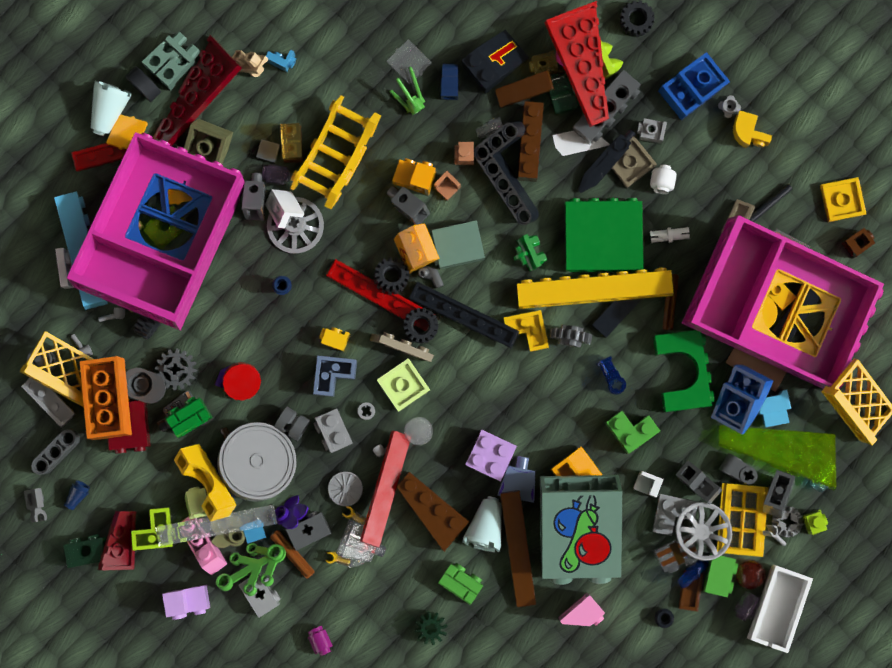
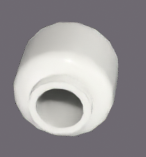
(663, 179)

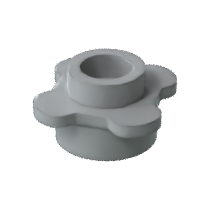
(735, 107)

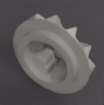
(792, 529)

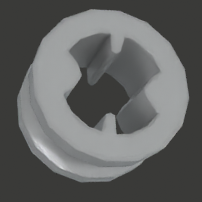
(360, 412)

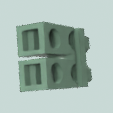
(170, 60)

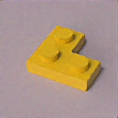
(533, 326)

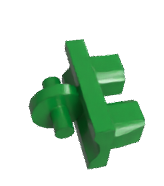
(527, 254)

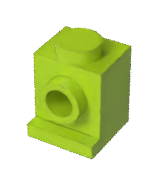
(815, 522)

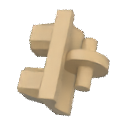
(250, 62)

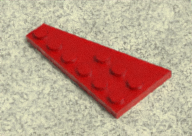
(580, 51)

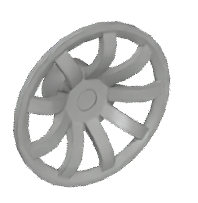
(297, 226)
(702, 531)

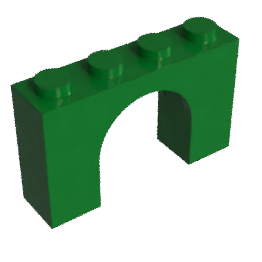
(690, 344)

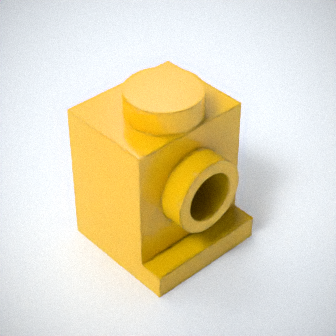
(334, 338)

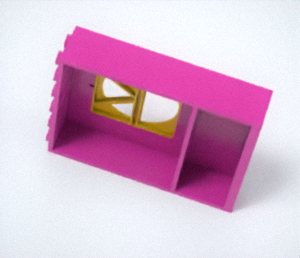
(743, 272)

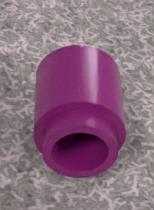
(320, 641)

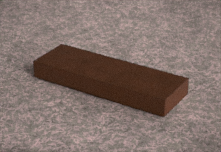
(524, 89)

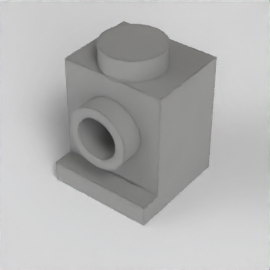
(646, 135)

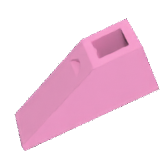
(206, 553)

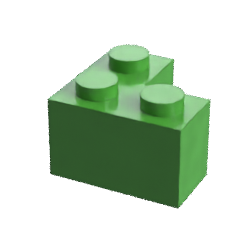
(631, 436)

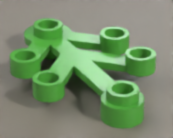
(254, 567)

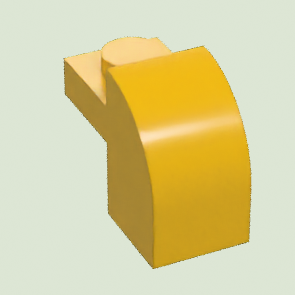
(744, 131)

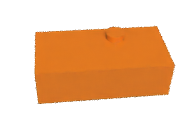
(105, 398)

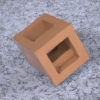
(464, 153)

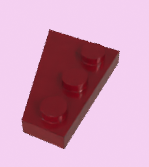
(118, 549)

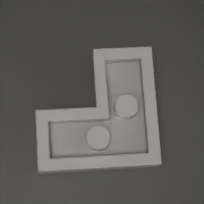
(667, 509)

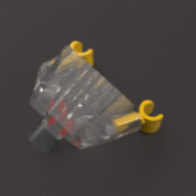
(351, 551)

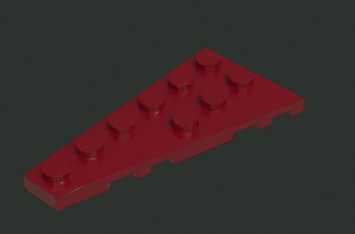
(198, 90)

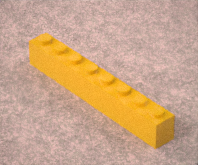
(595, 289)

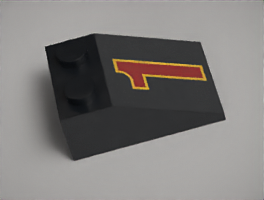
(494, 61)

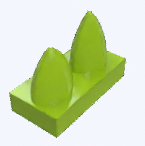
(610, 65)

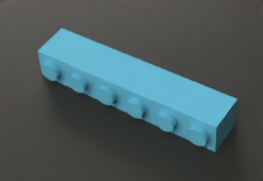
(75, 231)

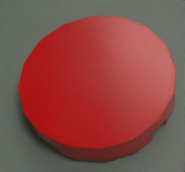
(241, 381)

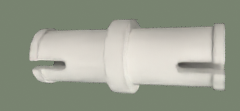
(669, 235)

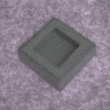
(268, 151)

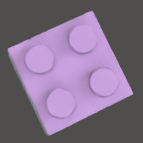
(491, 455)

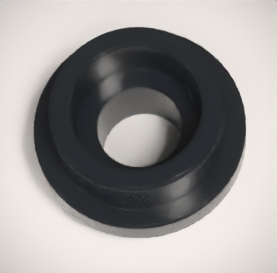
(670, 620)

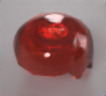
(750, 574)

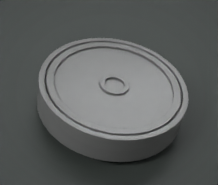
(256, 462)

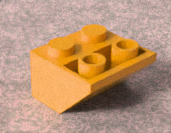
(576, 465)

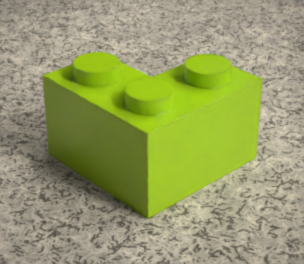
(148, 538)

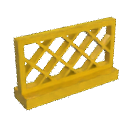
(48, 380)
(851, 416)

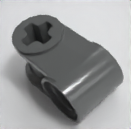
(735, 467)

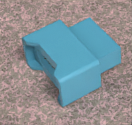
(775, 409)

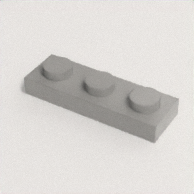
(49, 401)

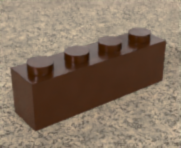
(530, 142)

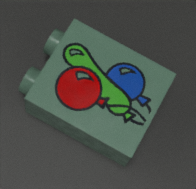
(580, 528)

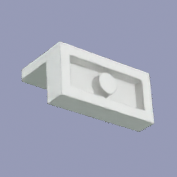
(282, 206)

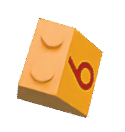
(416, 247)

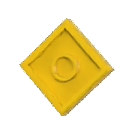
(843, 199)

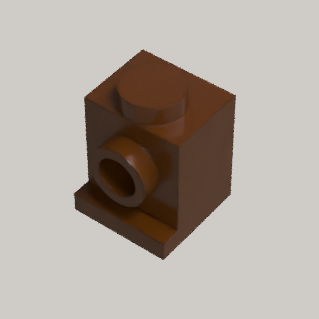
(853, 248)

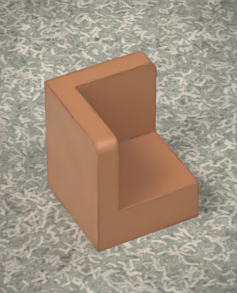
(447, 185)

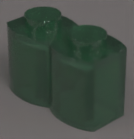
(562, 96)

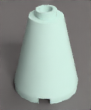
(107, 106)
(486, 526)

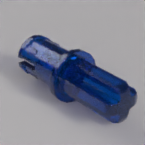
(692, 573)

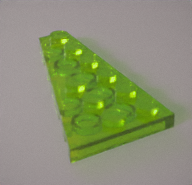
(791, 451)

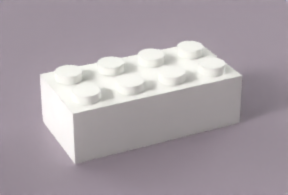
(779, 608)

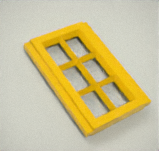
(745, 511)

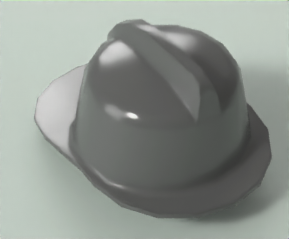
(145, 385)

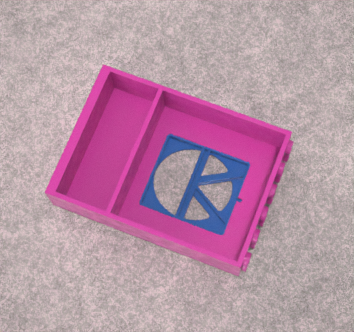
(117, 260)

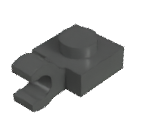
(34, 502)

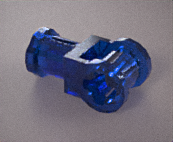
(611, 375)

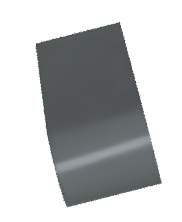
(46, 454)

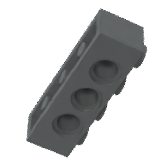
(624, 83)

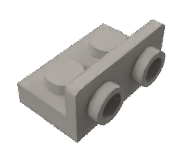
(333, 431)

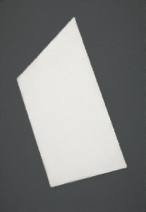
(571, 143)

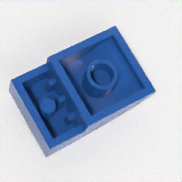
(693, 86)
(741, 398)

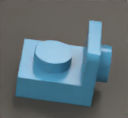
(277, 60)

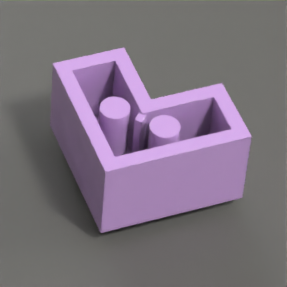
(182, 601)

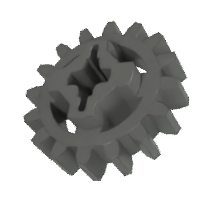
(571, 336)
(176, 377)

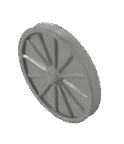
(345, 488)

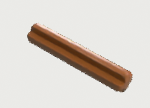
(293, 555)

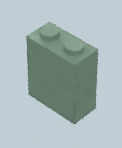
(458, 245)

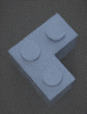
(328, 370)

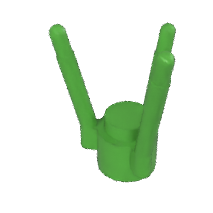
(414, 104)

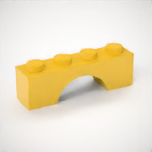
(194, 462)

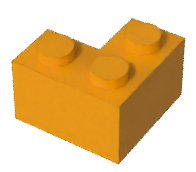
(415, 177)

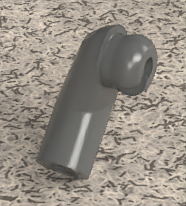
(432, 274)

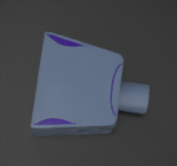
(519, 479)

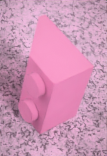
(583, 613)

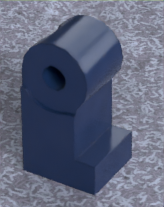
(449, 82)

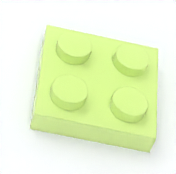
(403, 385)

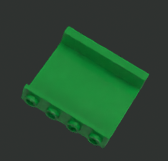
(604, 235)

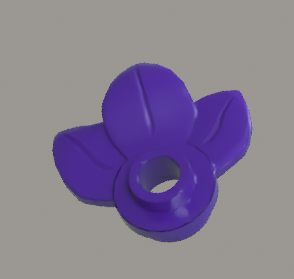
(290, 513)

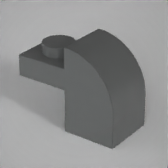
(698, 482)

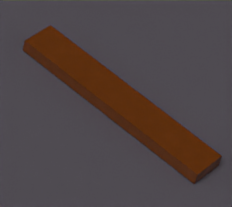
(518, 548)

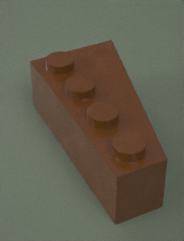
(434, 512)

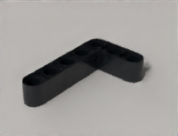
(505, 173)

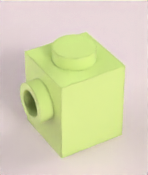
(194, 499)

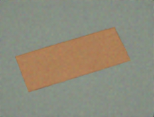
(738, 357)

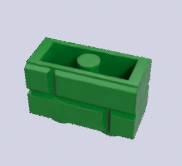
(188, 417)

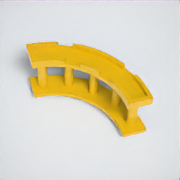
(351, 162)

